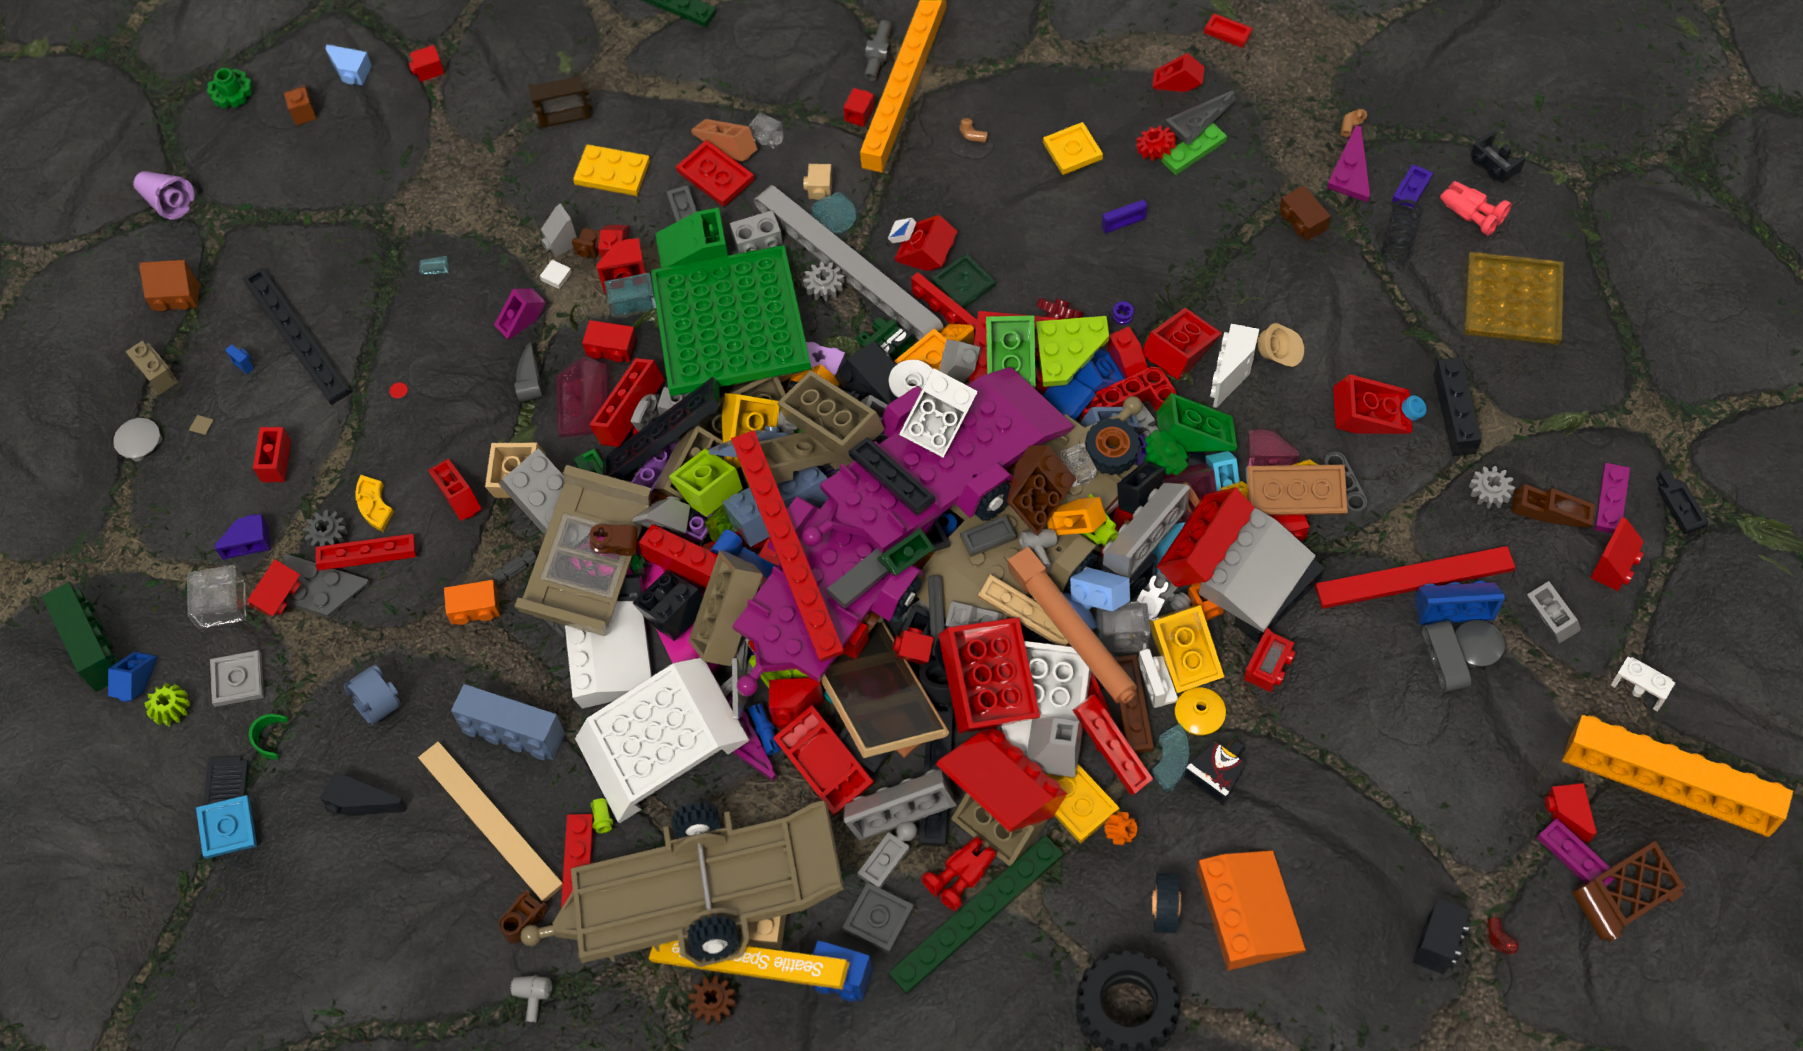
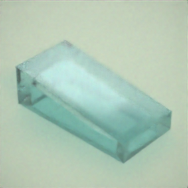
(434, 265)

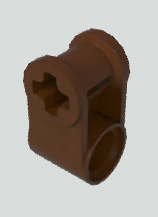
(616, 540)
(523, 912)

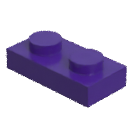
(1413, 185)

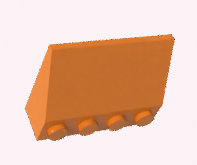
(1249, 908)

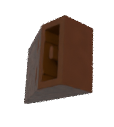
(1039, 486)

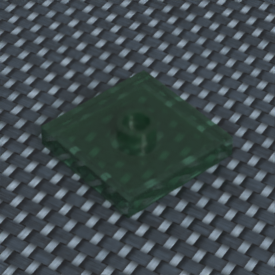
(963, 281)

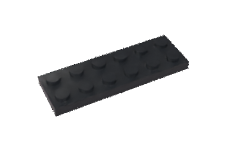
(663, 430)

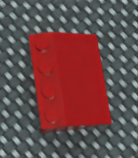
(988, 675)
(1003, 780)

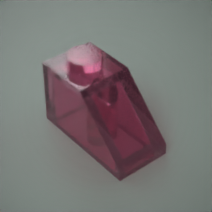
(1269, 449)

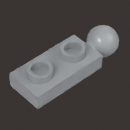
(888, 855)

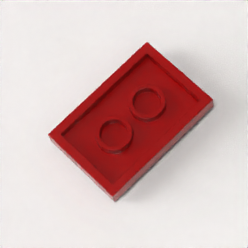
(715, 173)

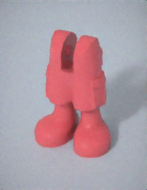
(1468, 204)

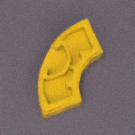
(371, 504)

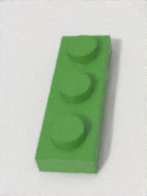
(1186, 155)

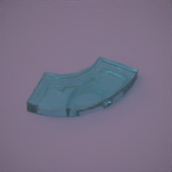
(1174, 757)

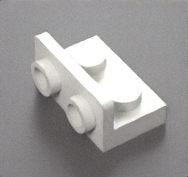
(1156, 679)

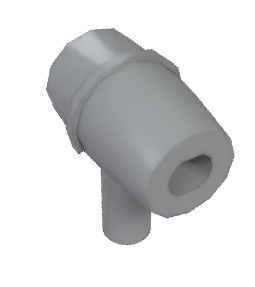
(1045, 539)
(533, 989)

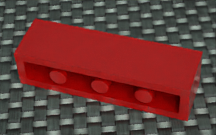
(614, 417)

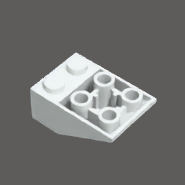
(1233, 361)
(938, 412)

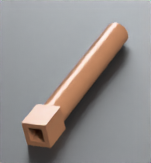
(1033, 579)

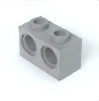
(760, 230)

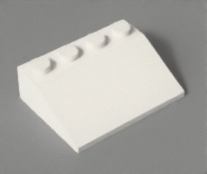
(609, 664)
(1058, 679)

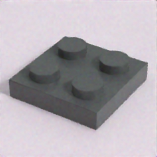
(878, 918)

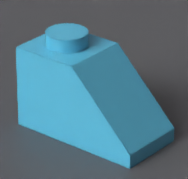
(1224, 468)

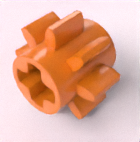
(1120, 828)

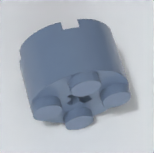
(372, 695)

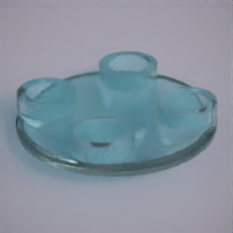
(835, 212)

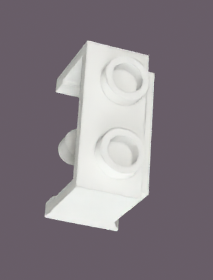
(1645, 679)

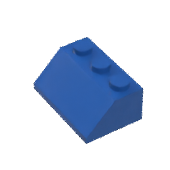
(1458, 602)

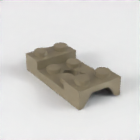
(797, 453)

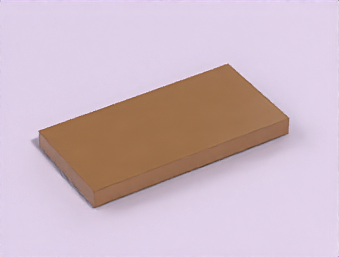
(1297, 489)

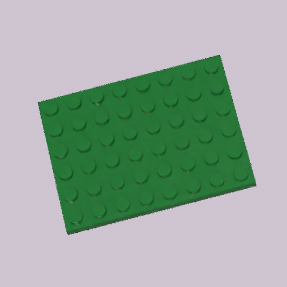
(729, 320)

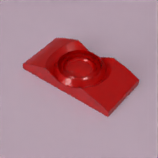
(823, 759)

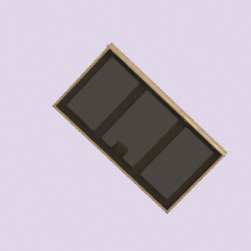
(881, 698)

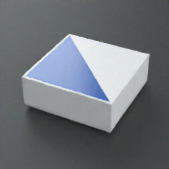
(902, 230)

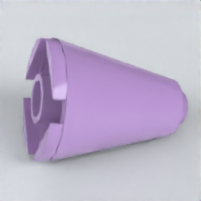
(165, 193)

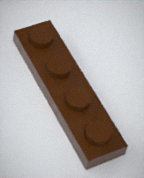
(1134, 712)

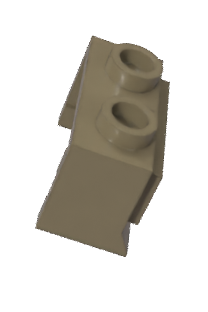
(152, 366)

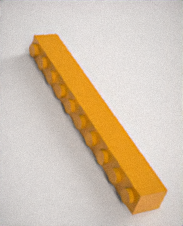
(901, 84)

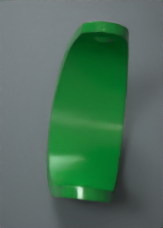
(258, 726)

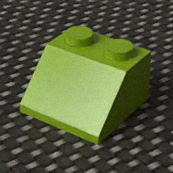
(706, 482)

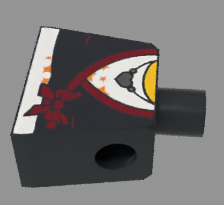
(1217, 770)

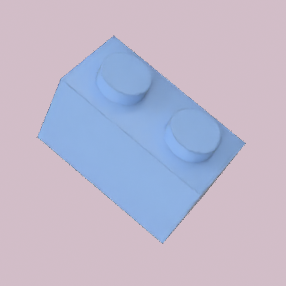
(1100, 589)

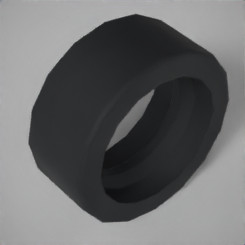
(936, 692)

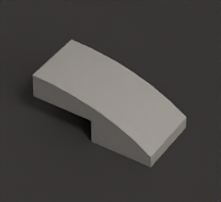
(963, 614)

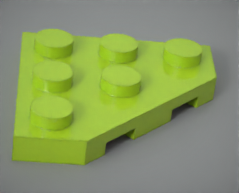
(1068, 346)

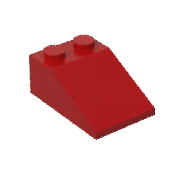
(1180, 343)
(1370, 407)

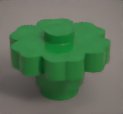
(229, 88)
(1166, 452)

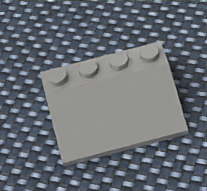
(1258, 571)

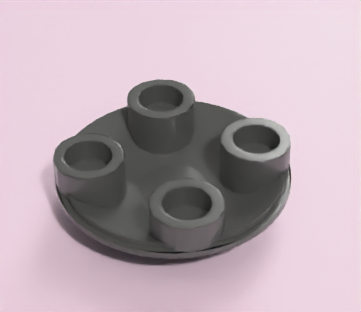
(1480, 643)

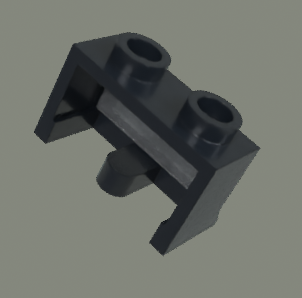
(1495, 159)

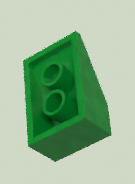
(1196, 425)

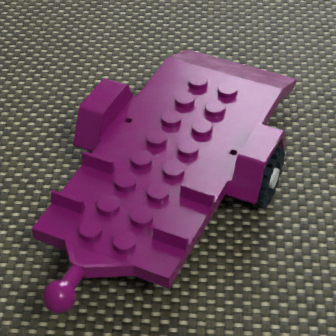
(992, 436)
(773, 616)

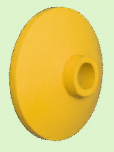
(1198, 721)

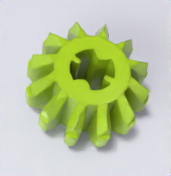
(167, 704)

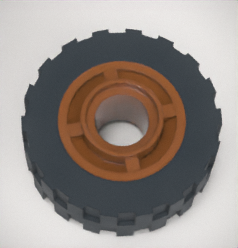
(1112, 433)

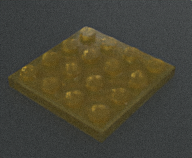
(1514, 298)

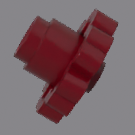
(1059, 308)

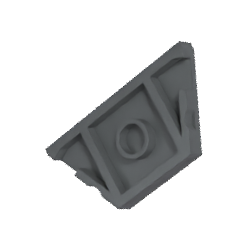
(323, 590)

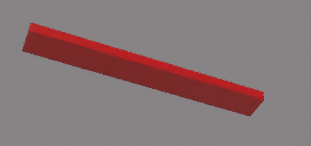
(1413, 576)

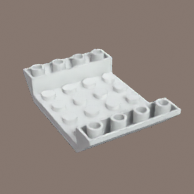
(658, 734)

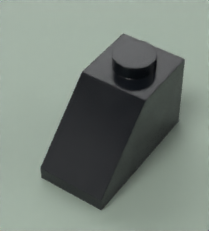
(1138, 485)

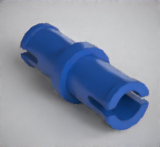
(764, 729)

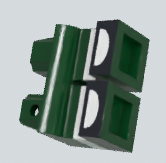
(888, 336)

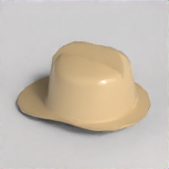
(1281, 345)

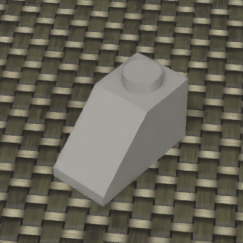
(558, 232)
(959, 360)
(667, 514)

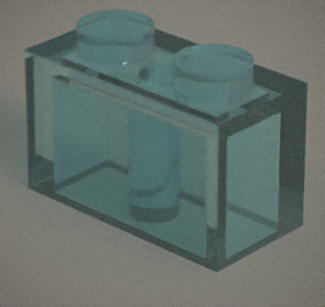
(630, 294)

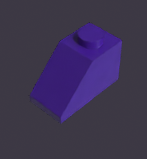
(244, 537)

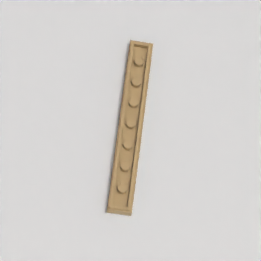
(491, 822)

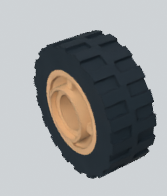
(1166, 903)

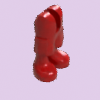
(963, 865)

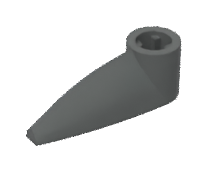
(527, 377)

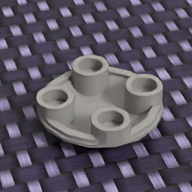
(137, 438)

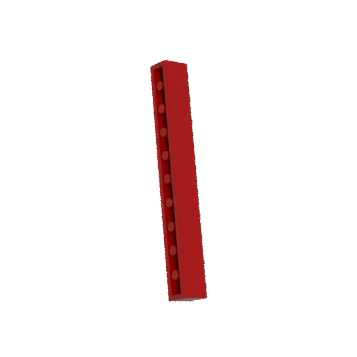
(697, 565)

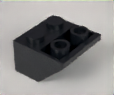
(670, 604)

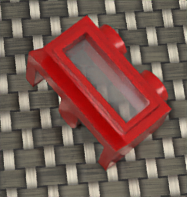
(1269, 660)

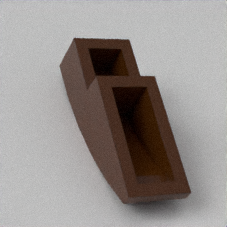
(1552, 507)

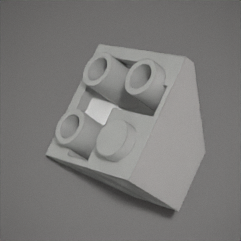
(1055, 745)

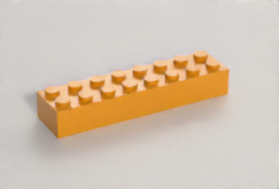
(1677, 775)

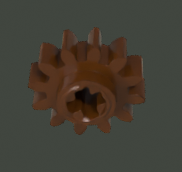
(711, 1010)

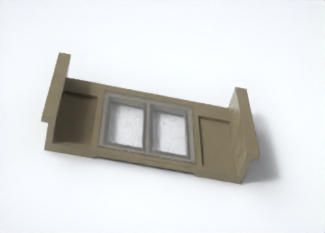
(569, 578)

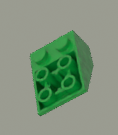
(692, 239)

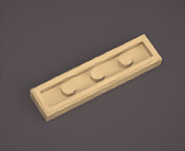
(1019, 605)

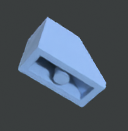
(350, 64)

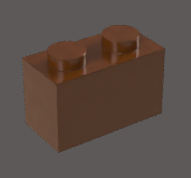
(1304, 213)

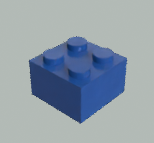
(857, 974)

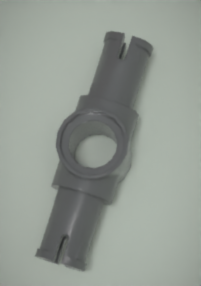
(877, 51)

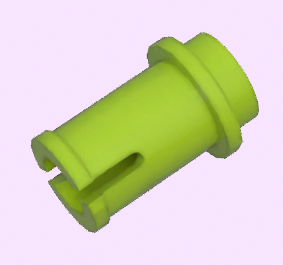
(601, 816)

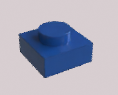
(240, 358)

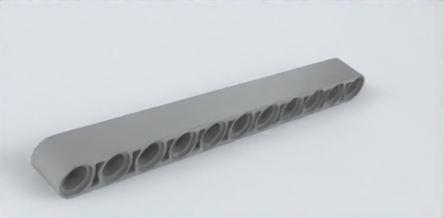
(854, 267)

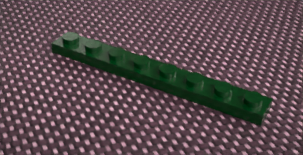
(975, 915)

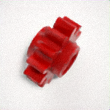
(1156, 142)

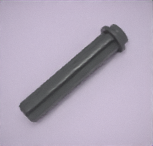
(935, 608)

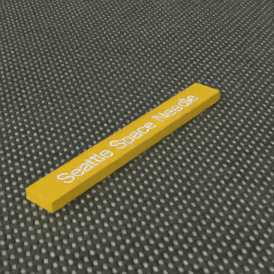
(767, 964)

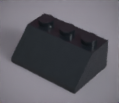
(869, 373)

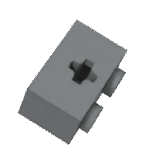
(1554, 612)

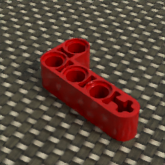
(1138, 382)

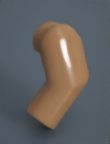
(1351, 120)
(970, 133)

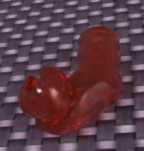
(1499, 939)

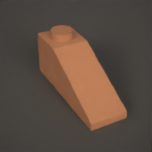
(728, 137)

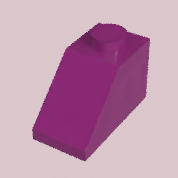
(519, 312)

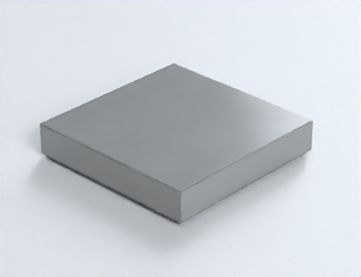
(236, 678)

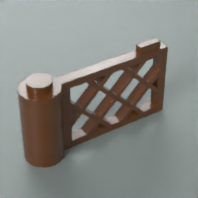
(1605, 911)

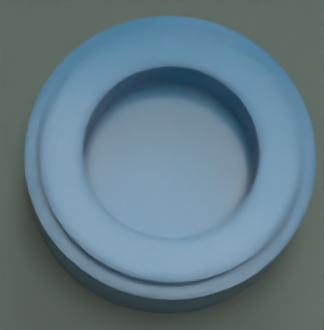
(1414, 408)

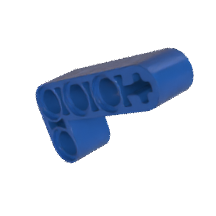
(733, 544)

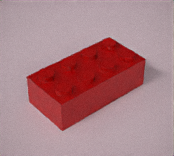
(1206, 537)

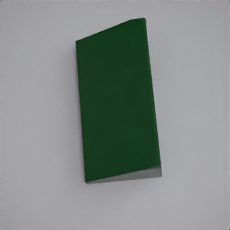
(906, 552)

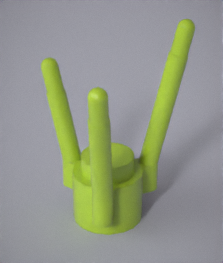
(1103, 533)

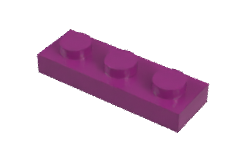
(1611, 497)
(1573, 852)

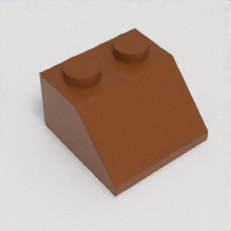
(169, 285)

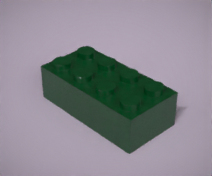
(81, 634)

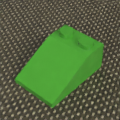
(1011, 344)

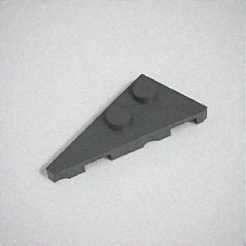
(1194, 121)

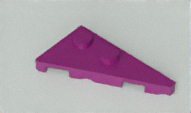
(1351, 171)
(752, 751)

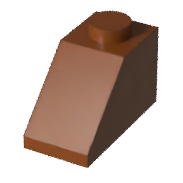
(300, 105)

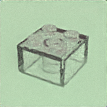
(216, 596)
(1125, 628)

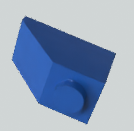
(130, 676)

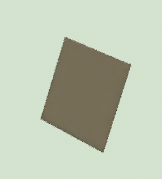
(201, 424)

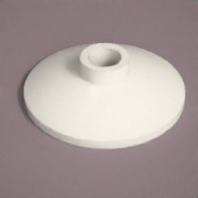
(906, 373)

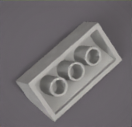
(1146, 529)
(901, 803)

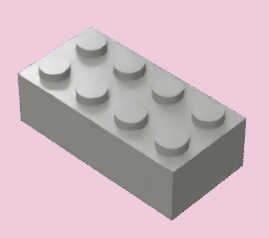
(535, 488)

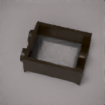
(561, 101)

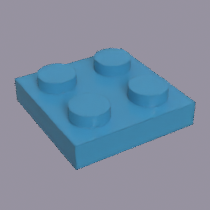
(226, 826)

